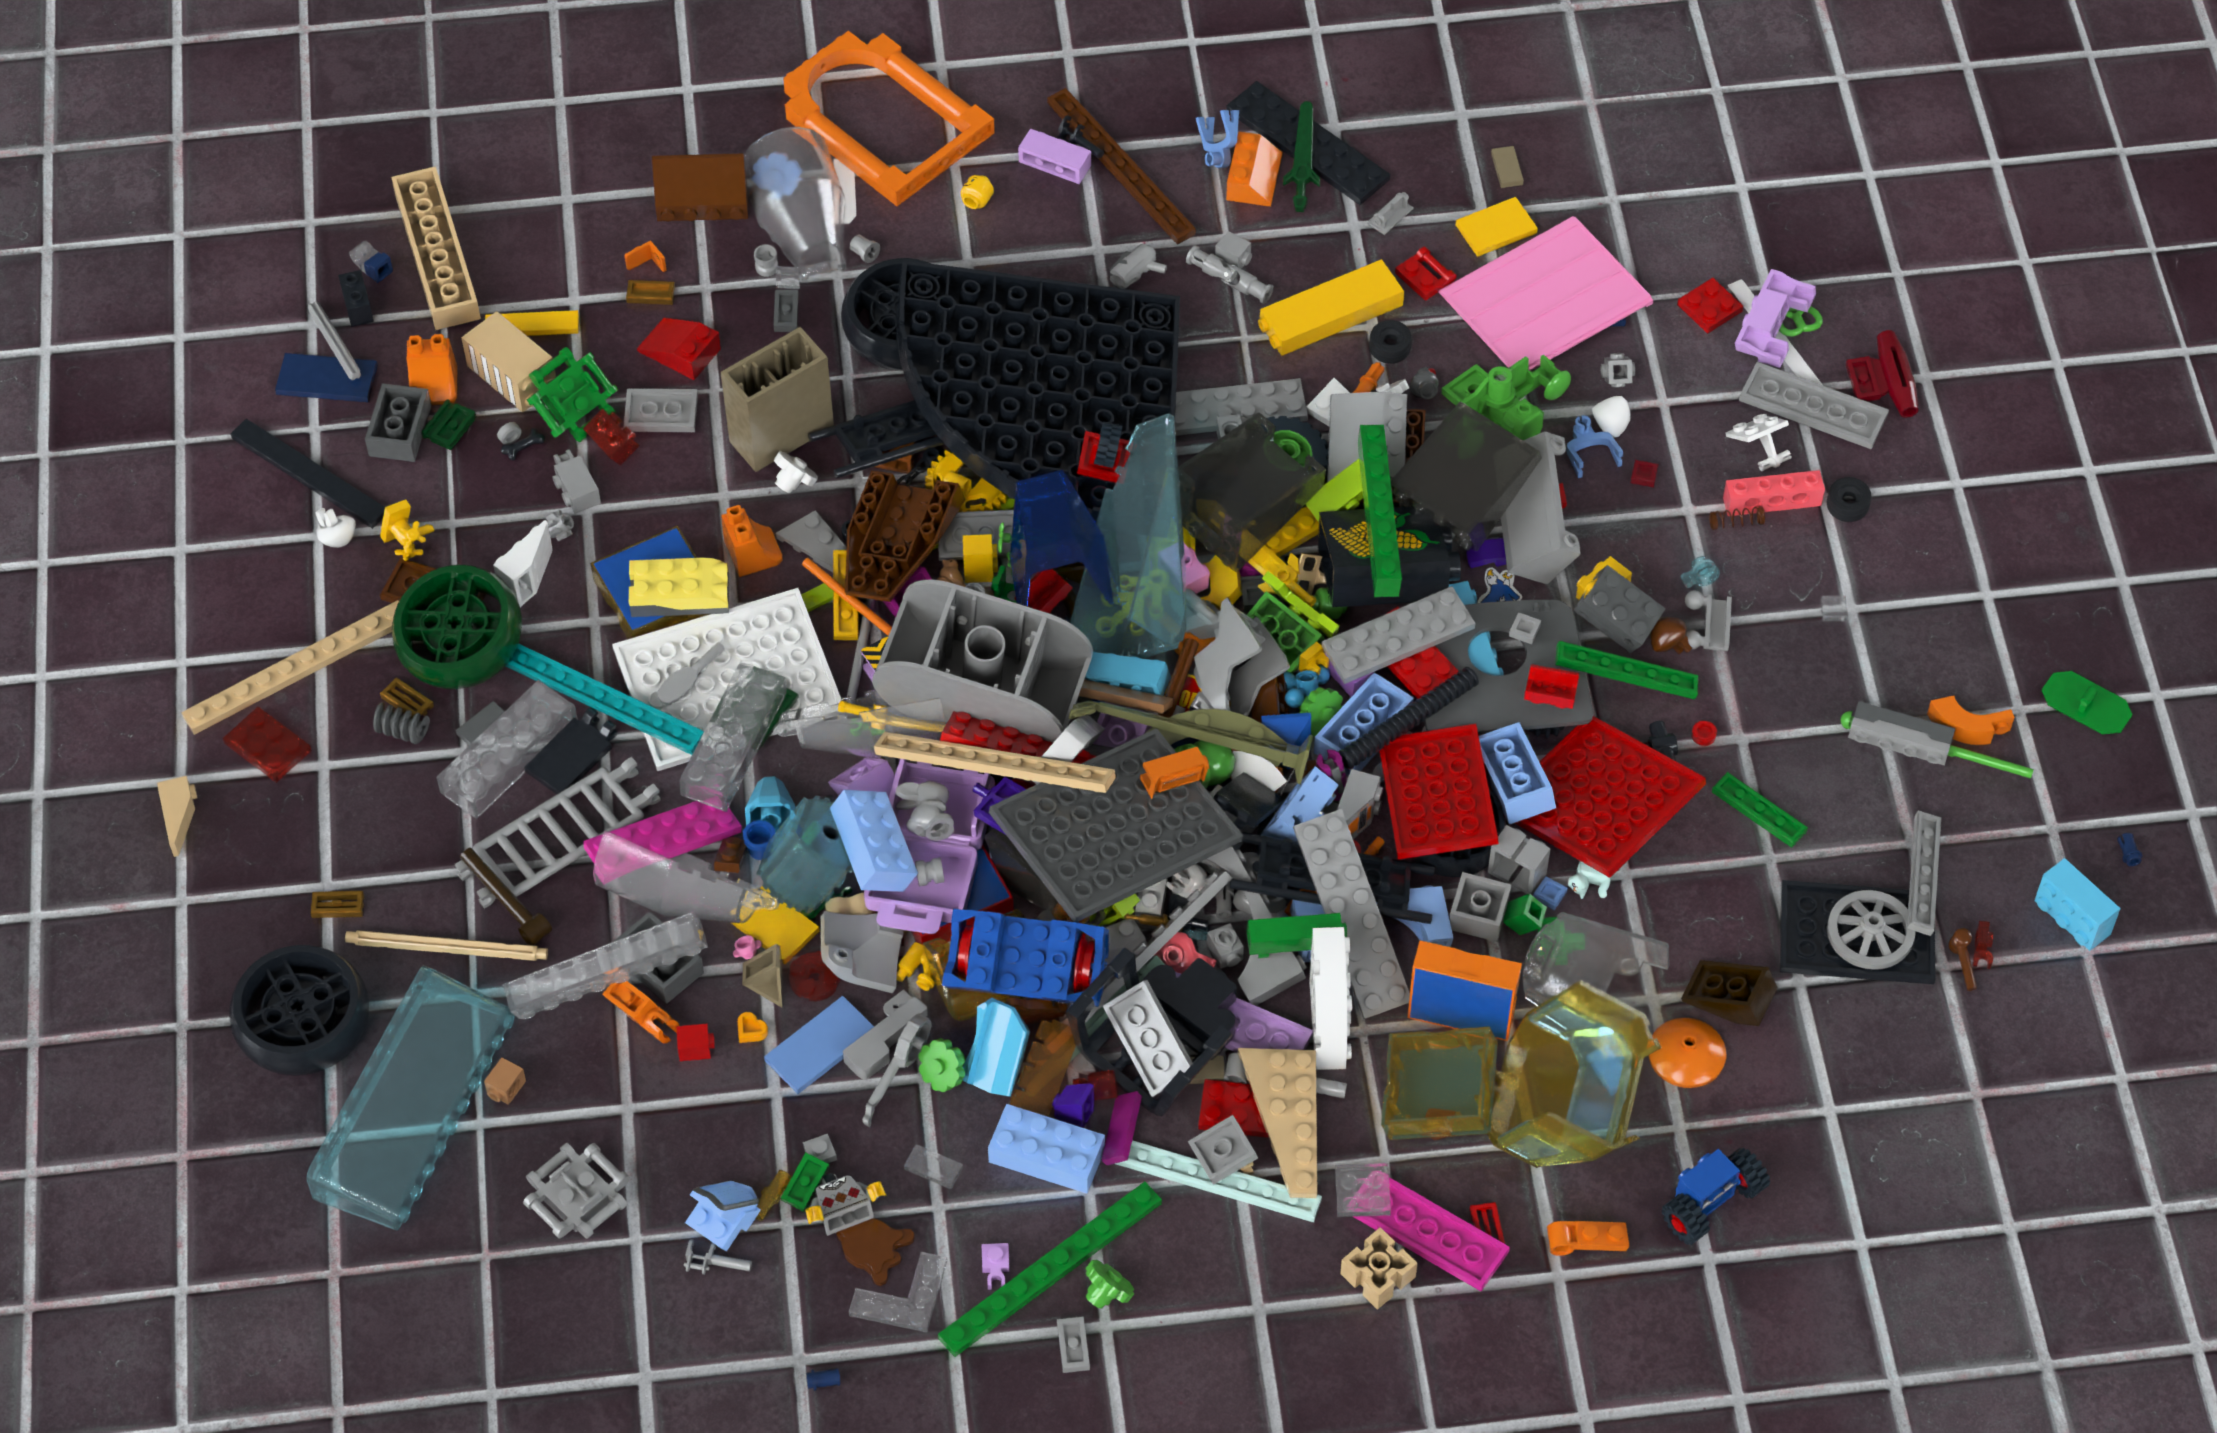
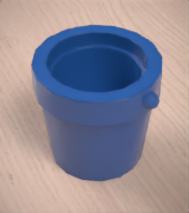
(756, 837)

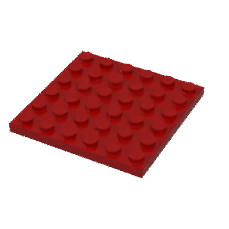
(1609, 795)

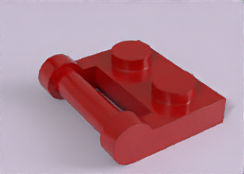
(1420, 278)

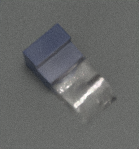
(371, 260)

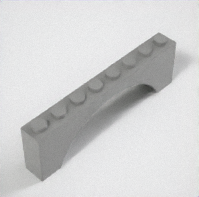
(1261, 976)

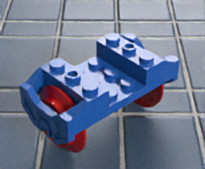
(1025, 956)

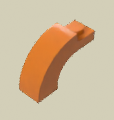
(1969, 727)

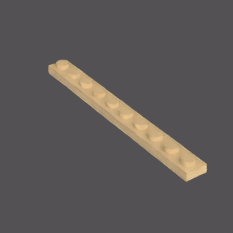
(290, 670)
(995, 762)

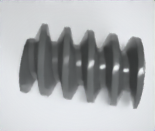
(398, 725)

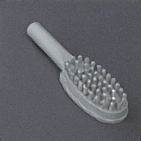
(682, 680)

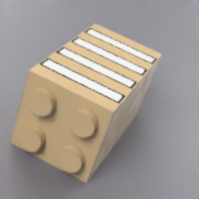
(505, 359)

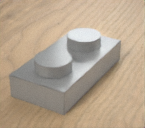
(1073, 1344)

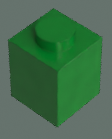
(1524, 914)

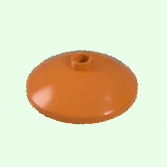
(1685, 1064)

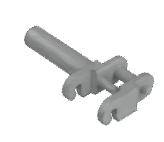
(712, 1259)

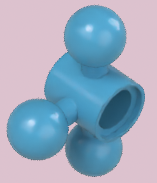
(1303, 684)

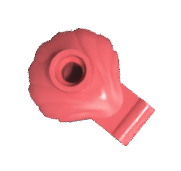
(1181, 953)

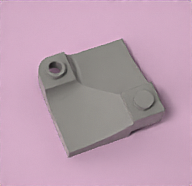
(860, 949)

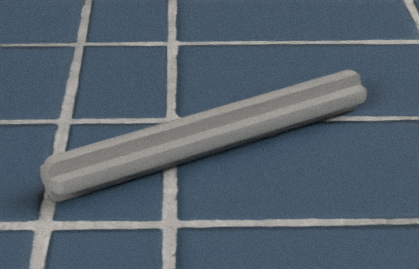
(334, 340)

